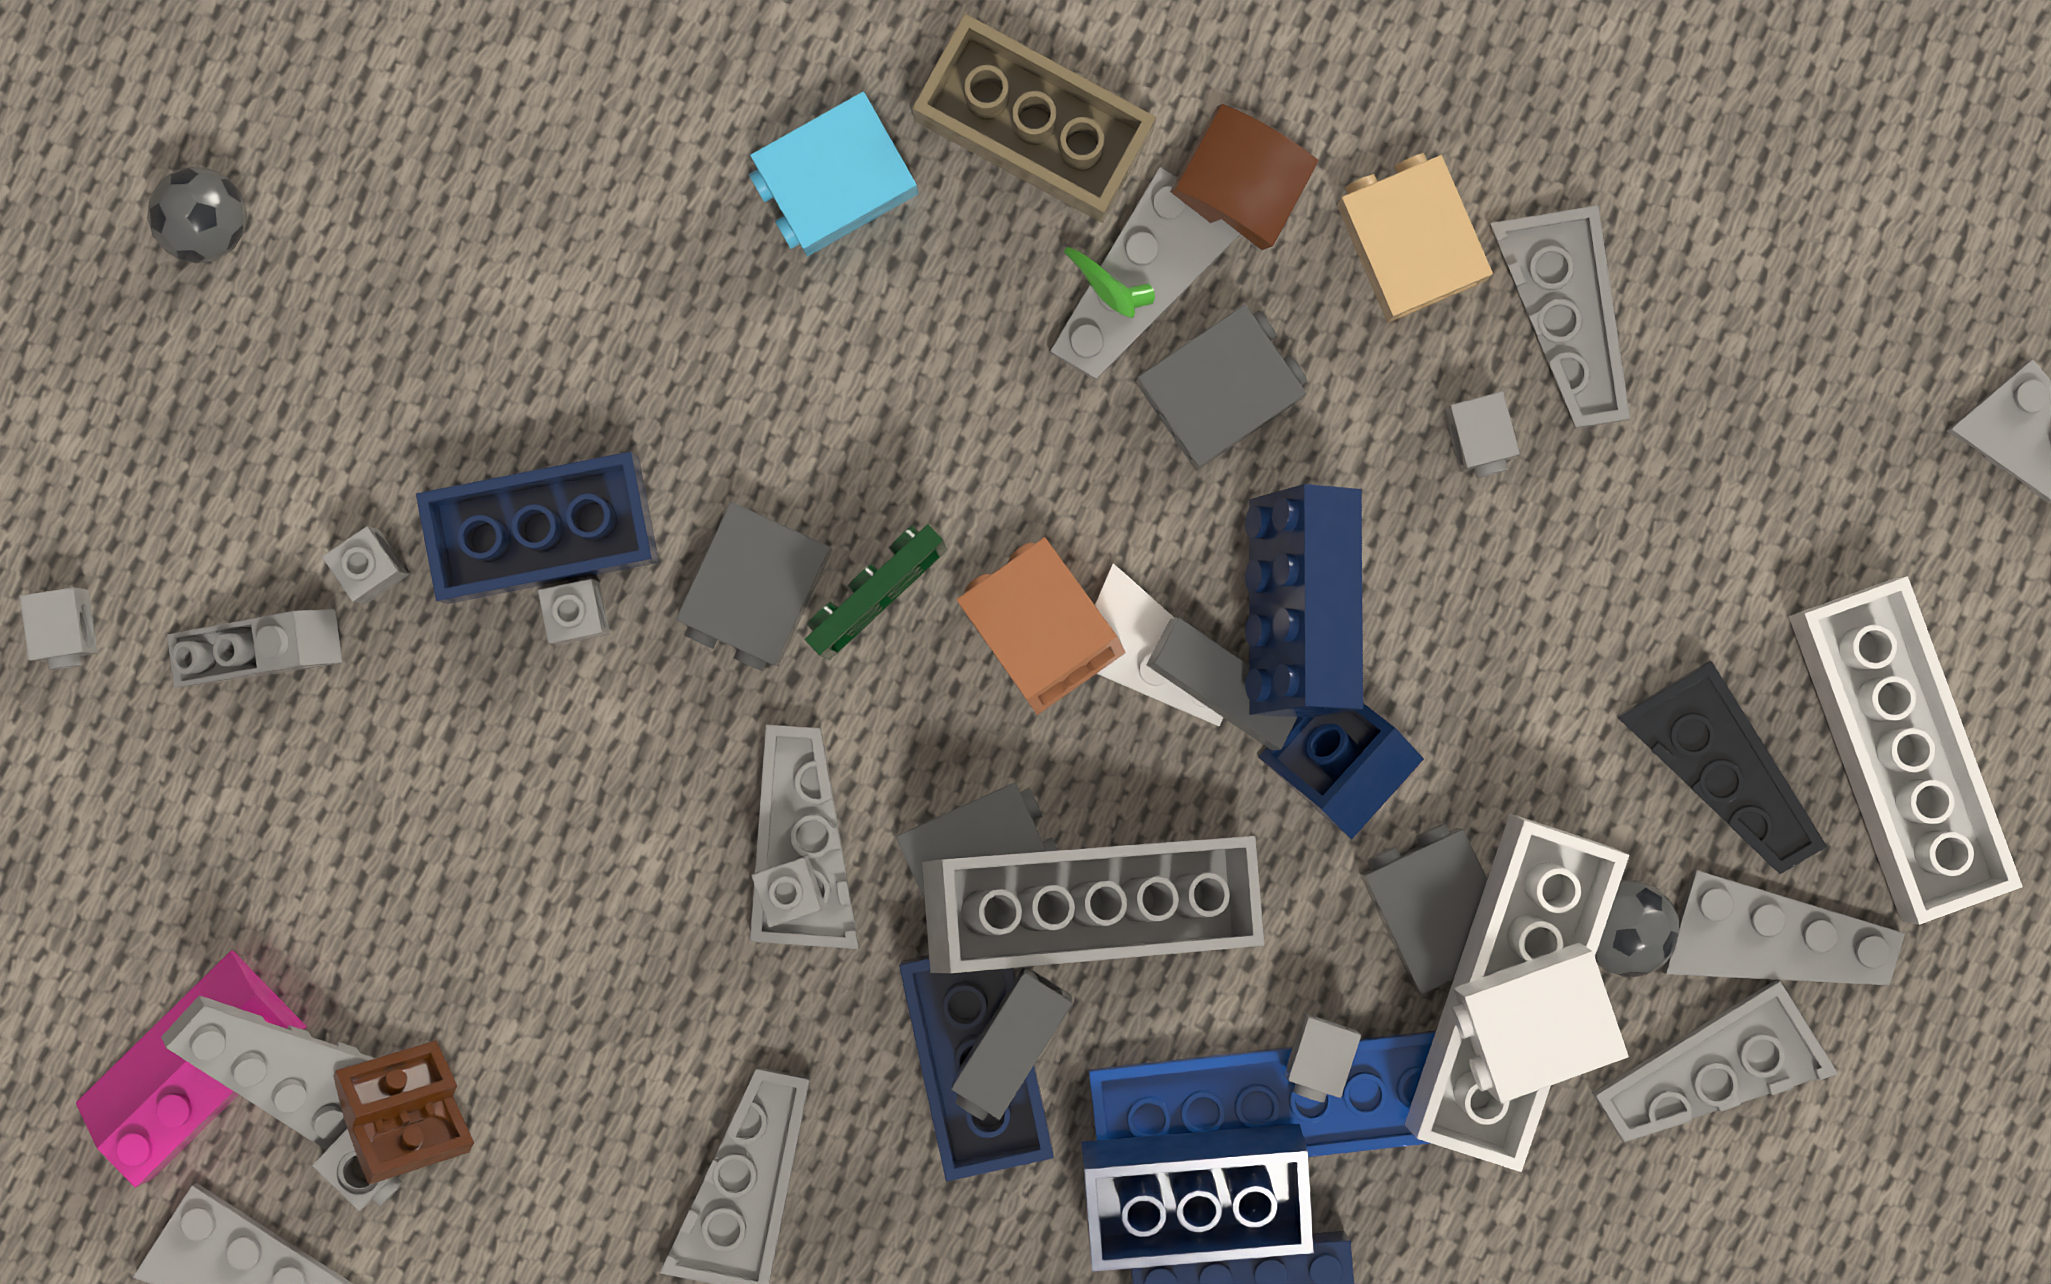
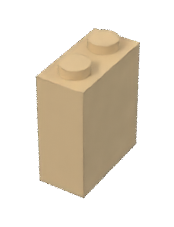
(1413, 236)

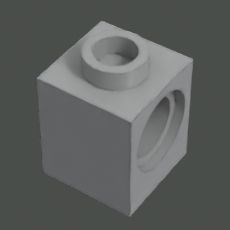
(1482, 434)
(365, 565)
(573, 612)
(58, 627)
(788, 891)
(1321, 1058)
(337, 1169)

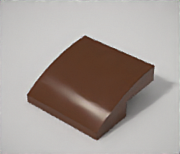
(1244, 176)
(402, 1112)

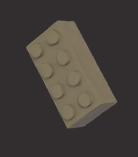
(1033, 118)

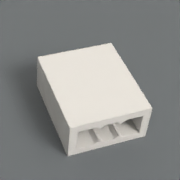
(1538, 1023)

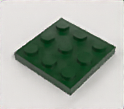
(874, 591)

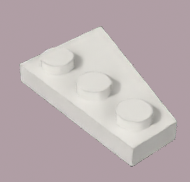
(1139, 625)

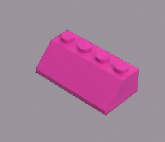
(157, 1100)

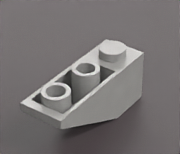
(255, 647)

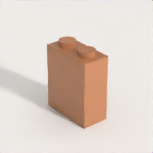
(1040, 624)

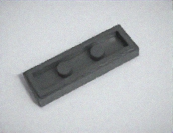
(1215, 680)

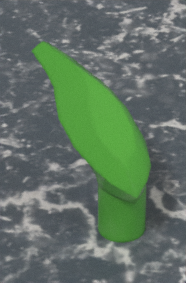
(1109, 289)

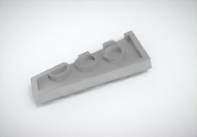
(1159, 246)
(1568, 298)
(797, 822)

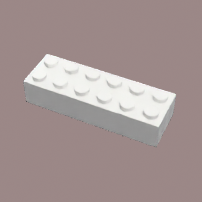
(1905, 751)
(1538, 898)

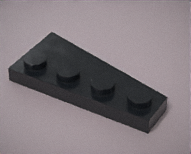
(1719, 755)

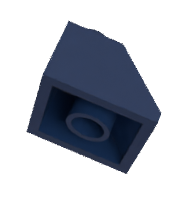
(1344, 764)

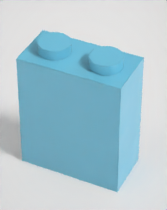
(832, 175)

